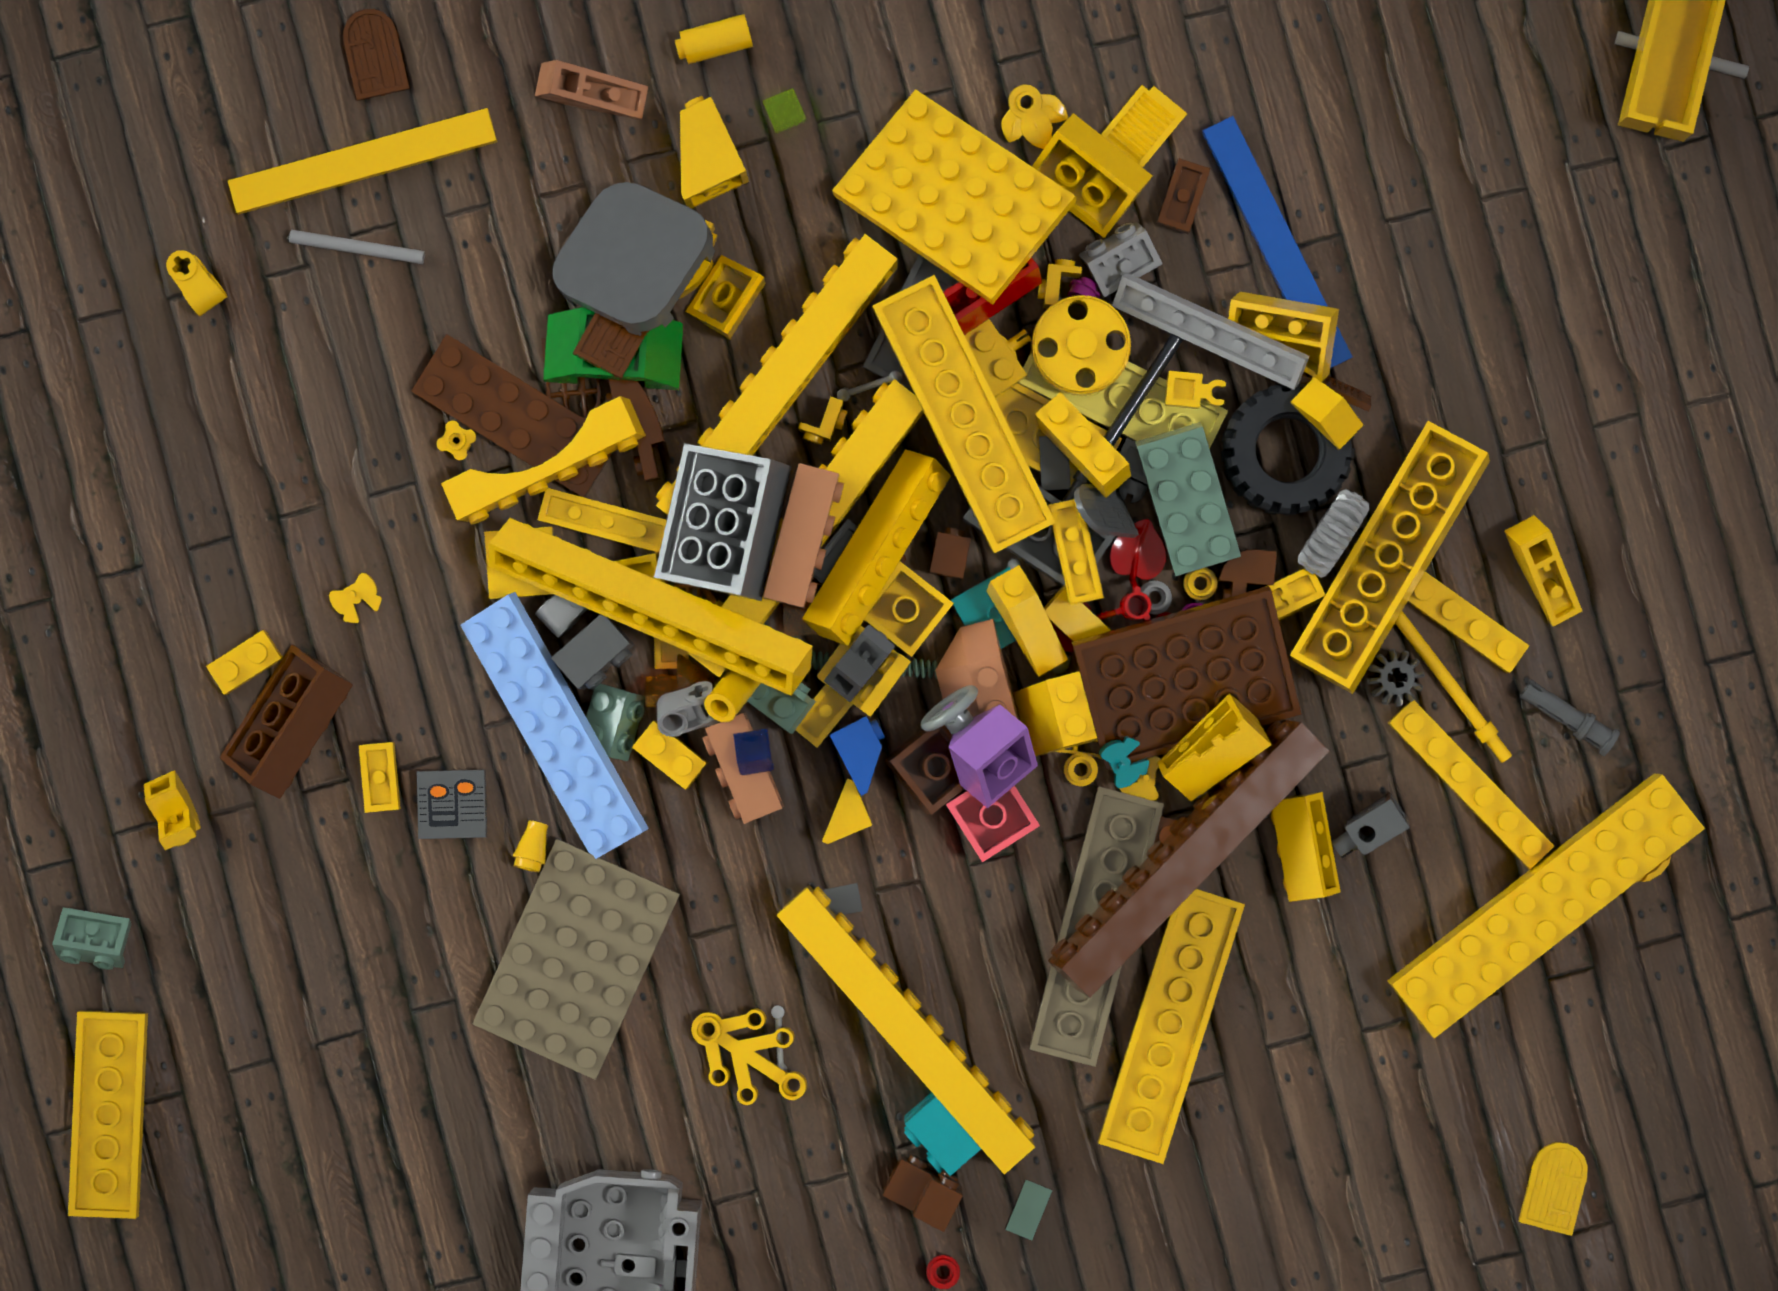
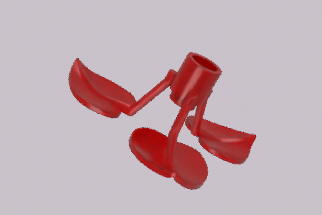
(1136, 557)

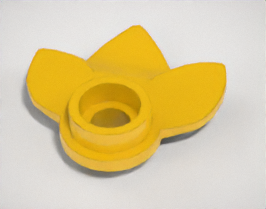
(1034, 121)

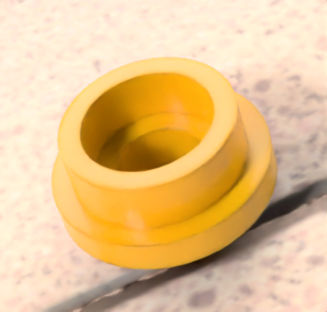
(1208, 591)
(1092, 769)

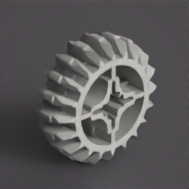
(1333, 533)

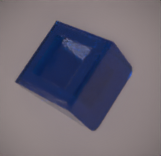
(753, 752)

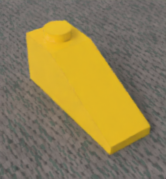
(1543, 569)
(1027, 620)

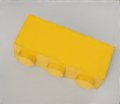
(1083, 445)
(1305, 847)

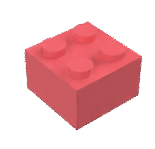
(992, 827)

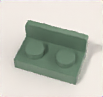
(782, 708)
(91, 938)

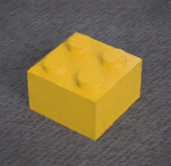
(907, 609)

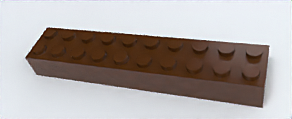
(1185, 858)

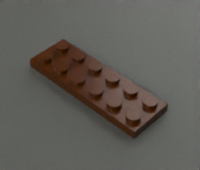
(502, 408)

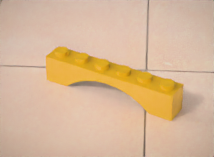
(604, 431)

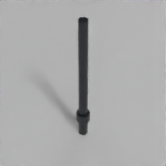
(1133, 403)

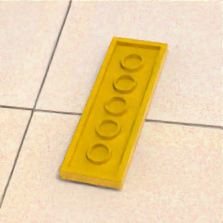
(108, 1114)

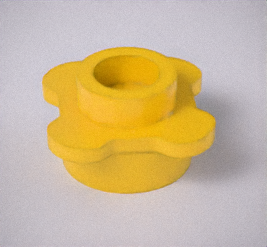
(460, 449)

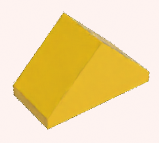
(1327, 412)
(848, 815)

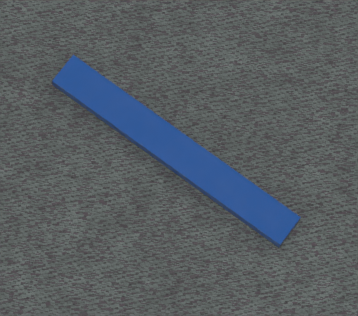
(1266, 221)

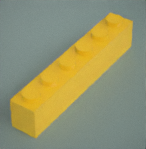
(876, 547)

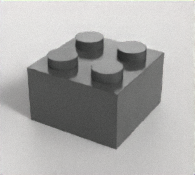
(593, 653)

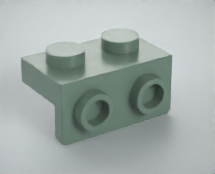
(615, 719)

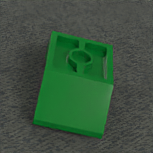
(655, 361)

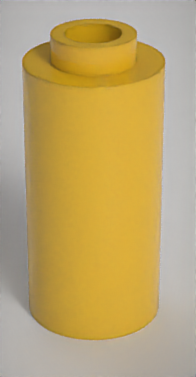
(714, 39)
(729, 696)

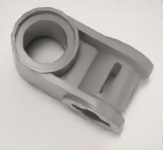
(559, 615)
(687, 709)

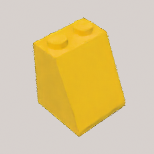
(707, 154)
(1056, 713)

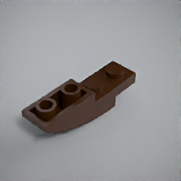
(646, 461)

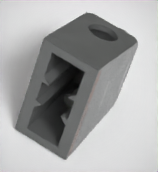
(1383, 816)

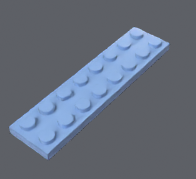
(554, 726)

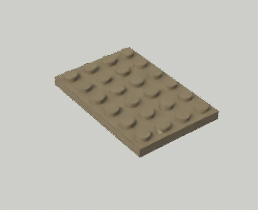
(576, 959)

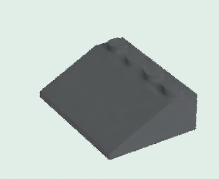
(723, 521)

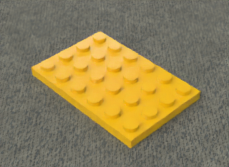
(954, 196)

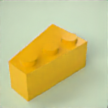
(1292, 323)
(1214, 748)

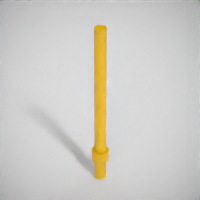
(1485, 730)

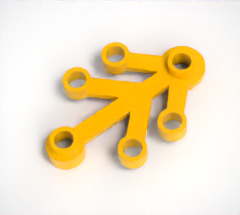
(744, 1053)

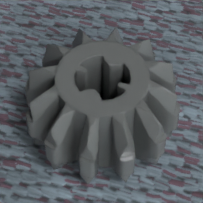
(1401, 667)

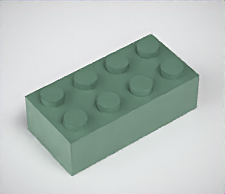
(1188, 499)

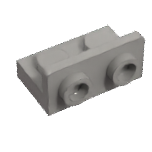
(1121, 253)

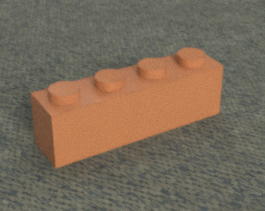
(802, 535)

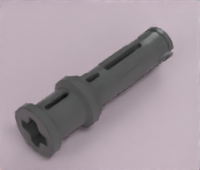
(1583, 725)

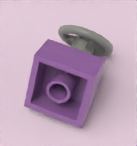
(987, 749)

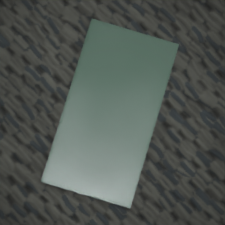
(1028, 1210)

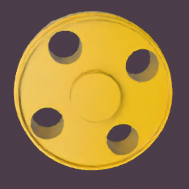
(1081, 345)

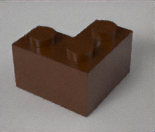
(923, 1191)

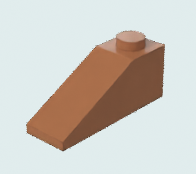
(590, 89)

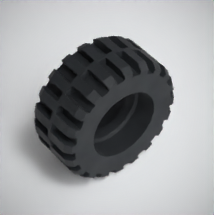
(1257, 486)

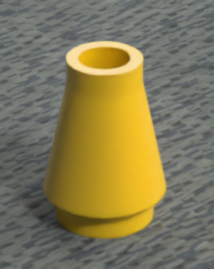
(532, 847)

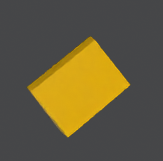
(726, 296)

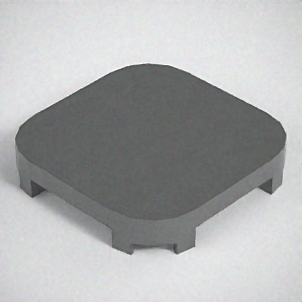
(632, 256)

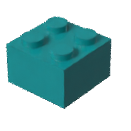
(940, 1134)

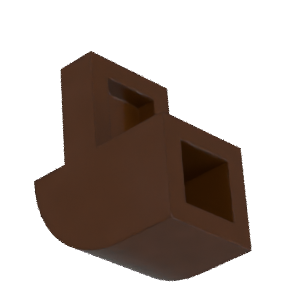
(1252, 568)

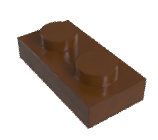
(1183, 195)

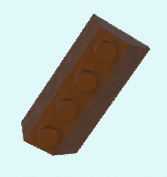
(285, 722)

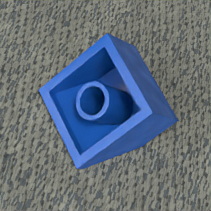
(859, 750)

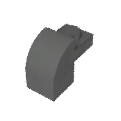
(859, 663)

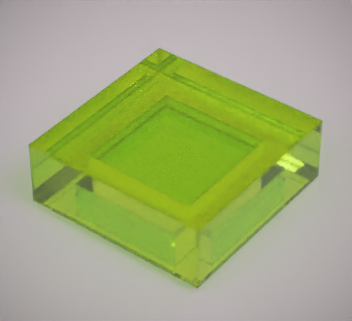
(784, 110)

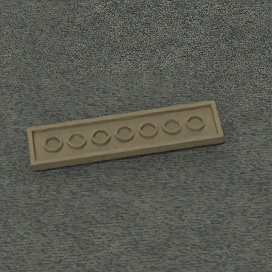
(1115, 841)

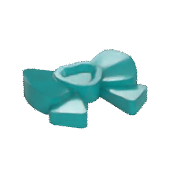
(1116, 754)

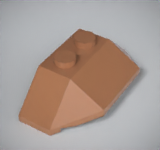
(977, 661)

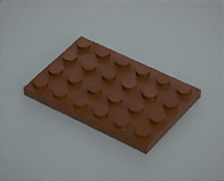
(1176, 668)

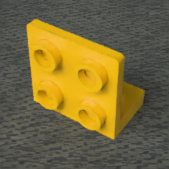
(878, 685)

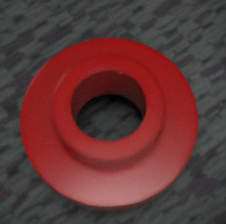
(943, 1282)

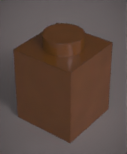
(950, 553)

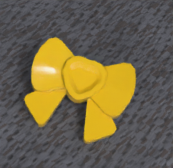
(344, 600)
(1145, 786)

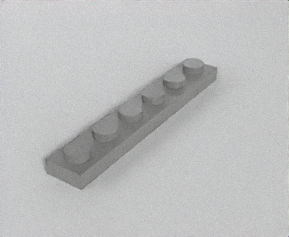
(1210, 331)

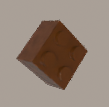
(927, 768)

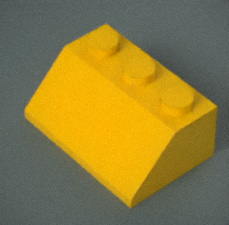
(1094, 172)

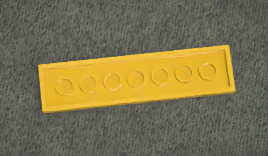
(963, 413)
(1171, 1025)

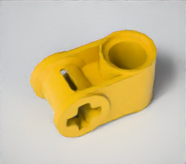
(199, 285)

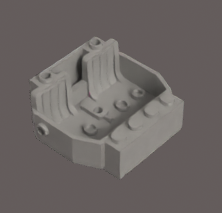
(618, 1219)

